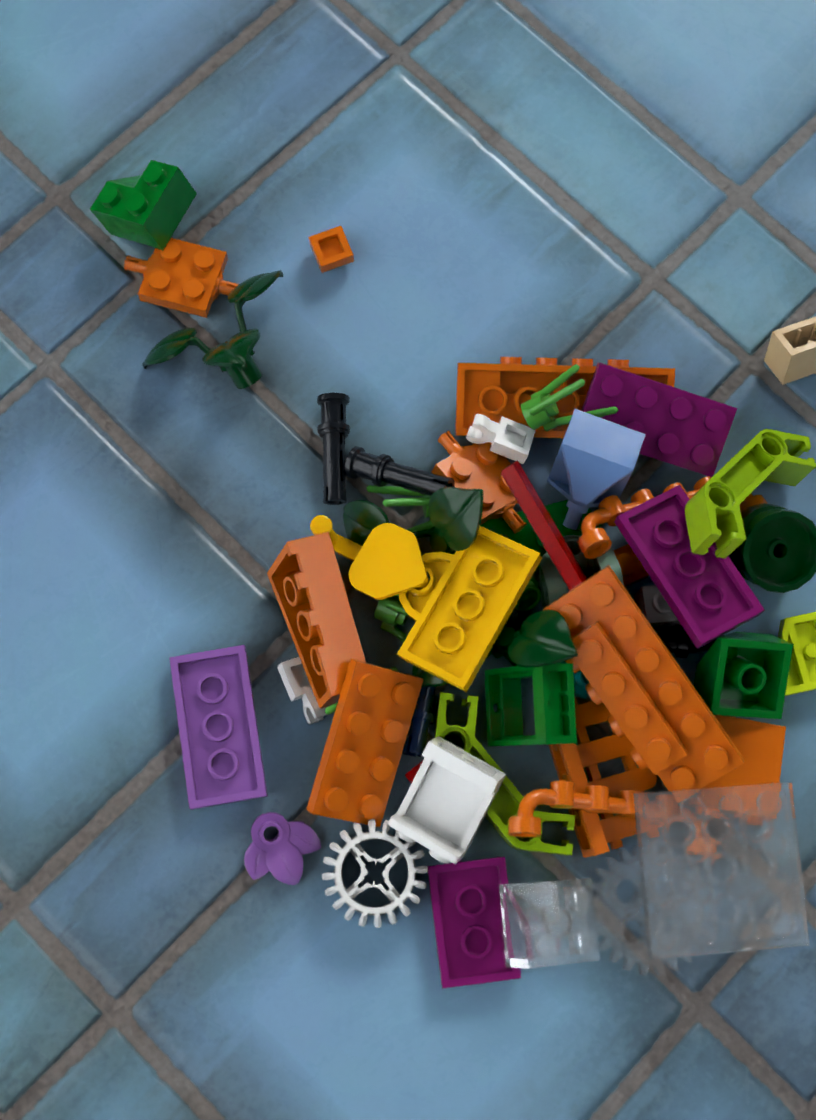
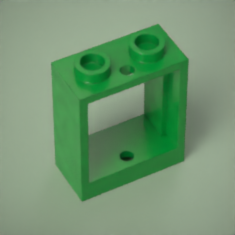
(552, 705)

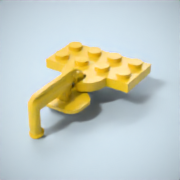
(456, 609)

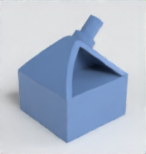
(593, 463)

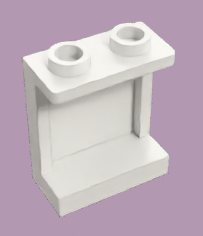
(447, 801)

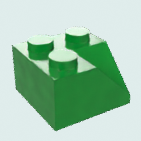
(145, 205)
(745, 675)

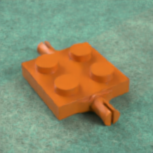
(182, 277)
(480, 469)

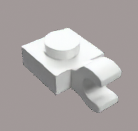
(507, 437)
(298, 687)

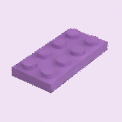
(218, 727)

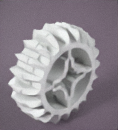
(347, 895)

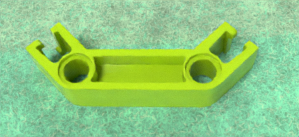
(715, 509)
(508, 797)

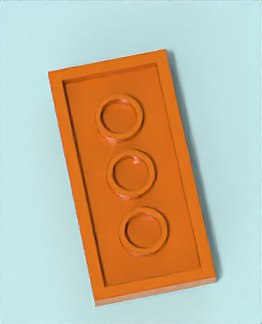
(364, 743)

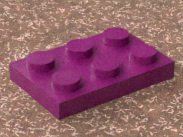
(469, 922)

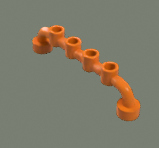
(595, 540)
(562, 796)

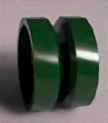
(777, 548)

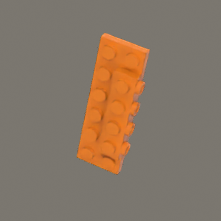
(503, 387)
(643, 686)

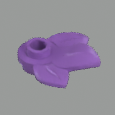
(284, 852)

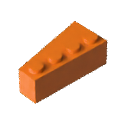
(317, 613)

